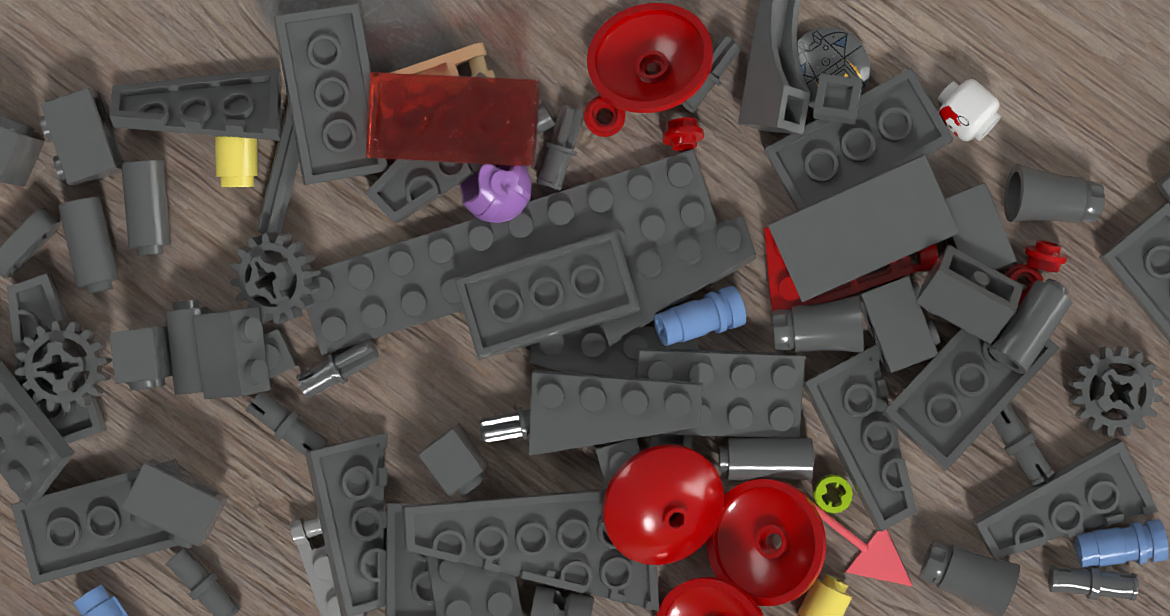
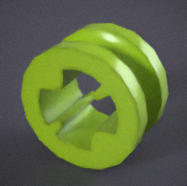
(844, 497)

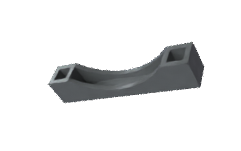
(774, 85)

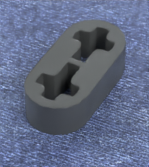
(26, 241)

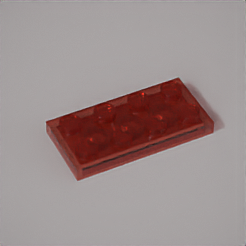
(453, 119)

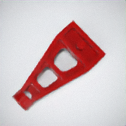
(784, 294)

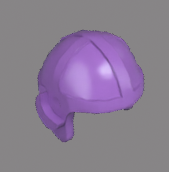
(497, 192)

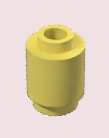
(236, 161)
(826, 598)

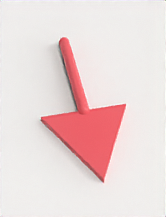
(877, 557)

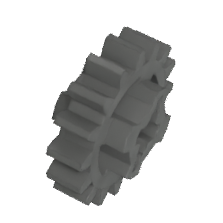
(292, 276)
(59, 350)
(1126, 404)

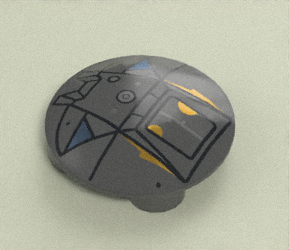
(831, 53)

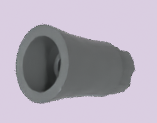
(1051, 197)
(820, 326)
(971, 576)

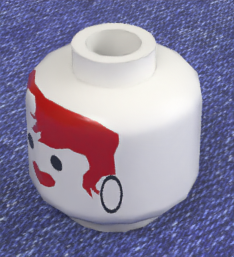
(968, 109)

